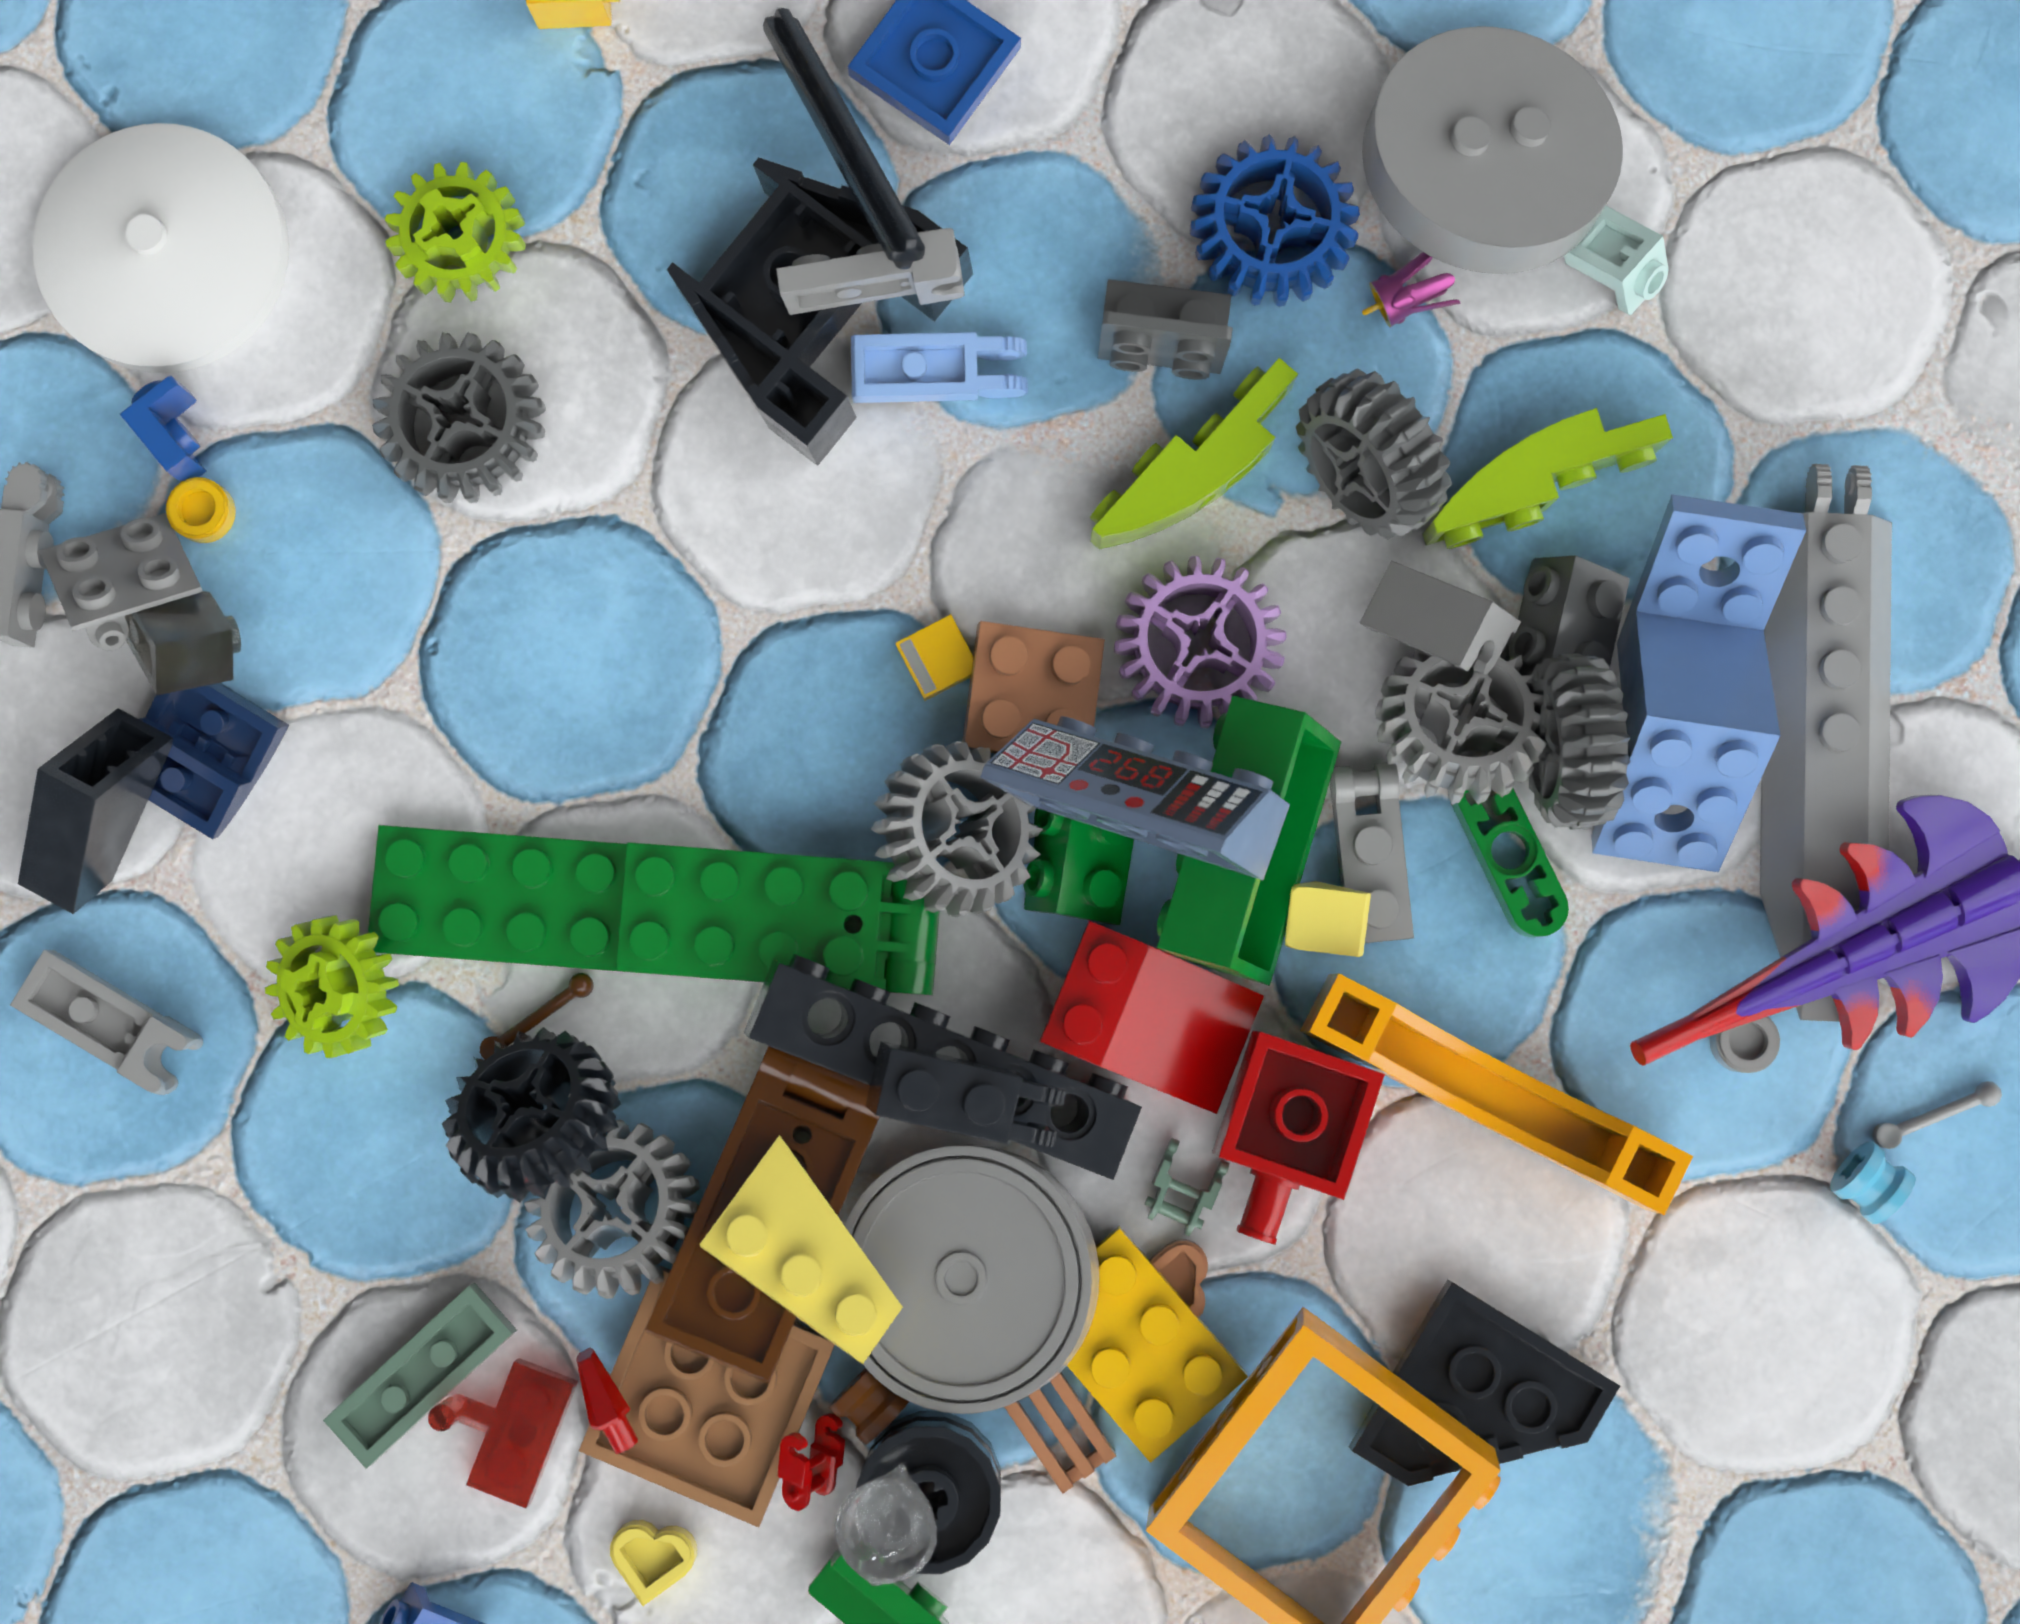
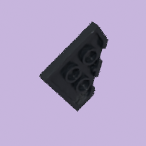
(1492, 1380)

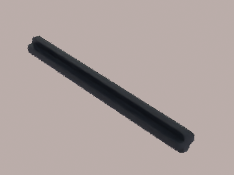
(844, 140)

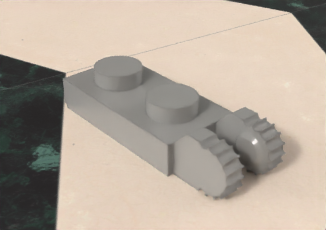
(27, 509)

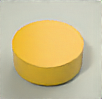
(200, 510)

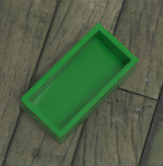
(1230, 917)

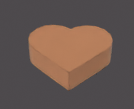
(1185, 1268)

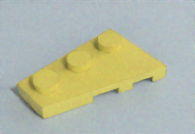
(802, 1255)

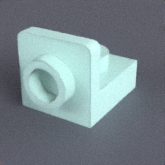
(1622, 258)

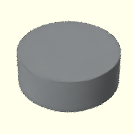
(1747, 1047)

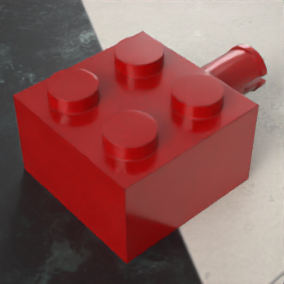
(1295, 1124)

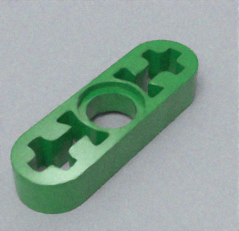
(1535, 857)

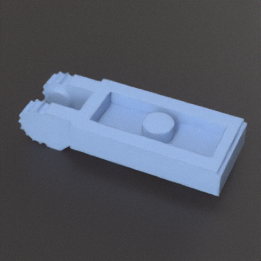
(932, 367)

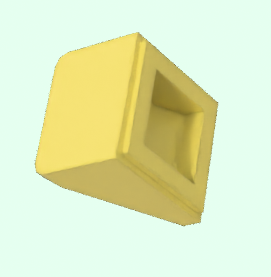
(1327, 919)

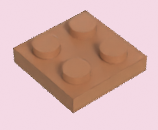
(1028, 677)

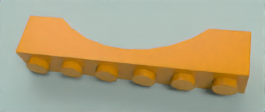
(1496, 1095)

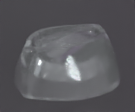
(886, 1528)

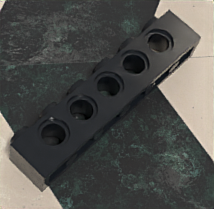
(780, 1020)

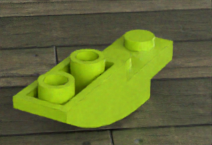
(1522, 478)
(1183, 481)

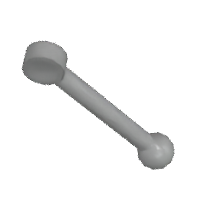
(1890, 1135)

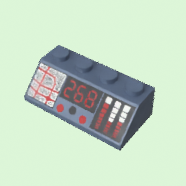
(1143, 795)

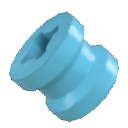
(1872, 1182)

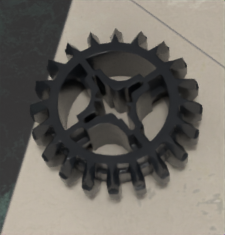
(531, 1114)

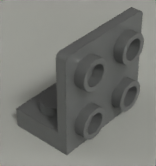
(1165, 329)

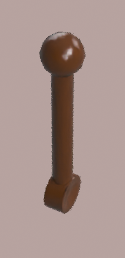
(579, 986)

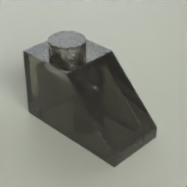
(184, 643)

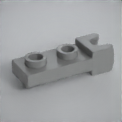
(869, 276)
(103, 1021)

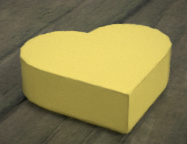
(651, 1557)

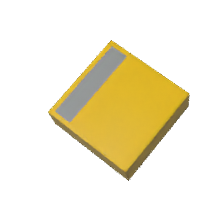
(936, 657)

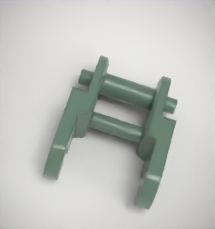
(1204, 1197)

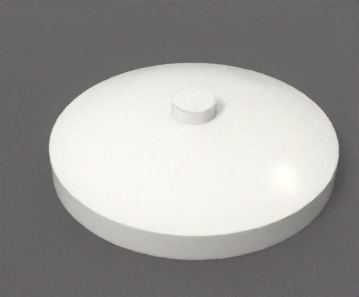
(160, 248)

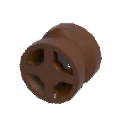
(868, 1406)

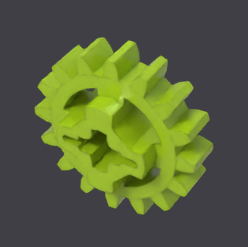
(478, 215)
(331, 986)

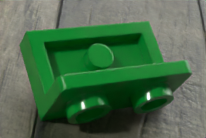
(1078, 871)
(859, 1602)

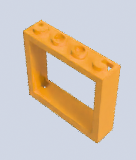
(1245, 1413)

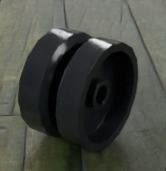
(960, 1462)

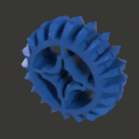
(1297, 222)

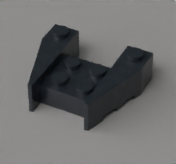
(749, 320)

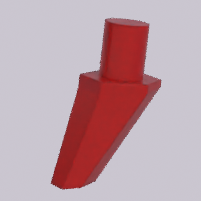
(604, 1402)

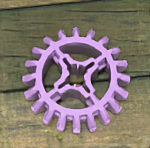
(1176, 624)

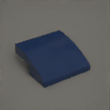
(214, 755)

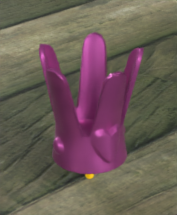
(1399, 302)

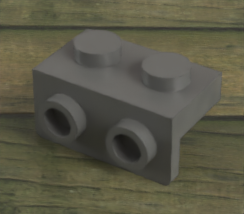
(1568, 610)

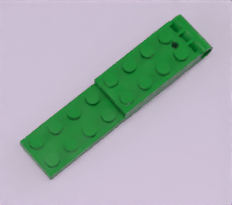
(645, 908)

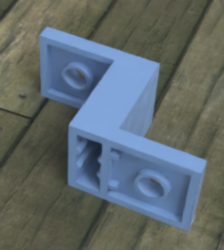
(1699, 681)

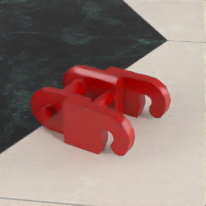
(819, 1472)

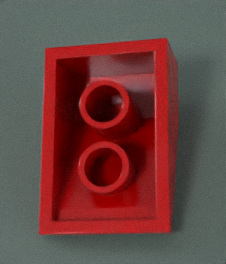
(1151, 1017)

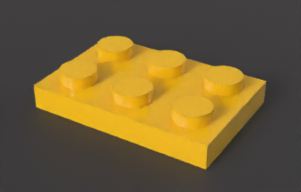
(1149, 1352)

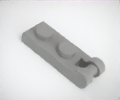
(1373, 848)

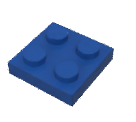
(935, 61)

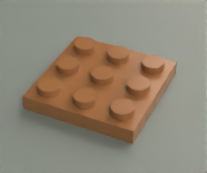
(706, 1424)

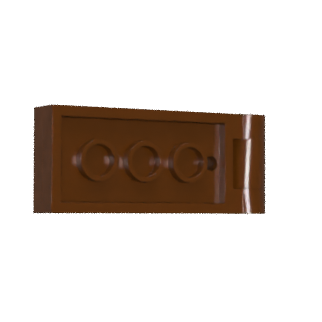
(703, 1300)

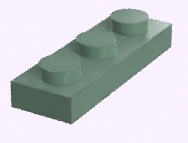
(420, 1375)

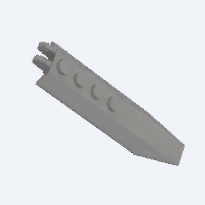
(1832, 707)

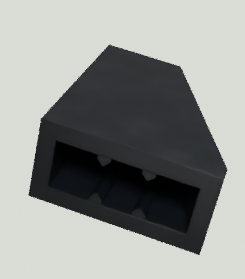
(89, 808)

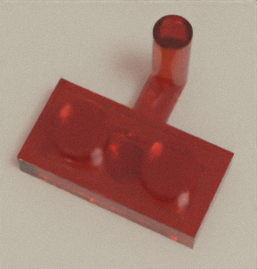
(517, 1430)

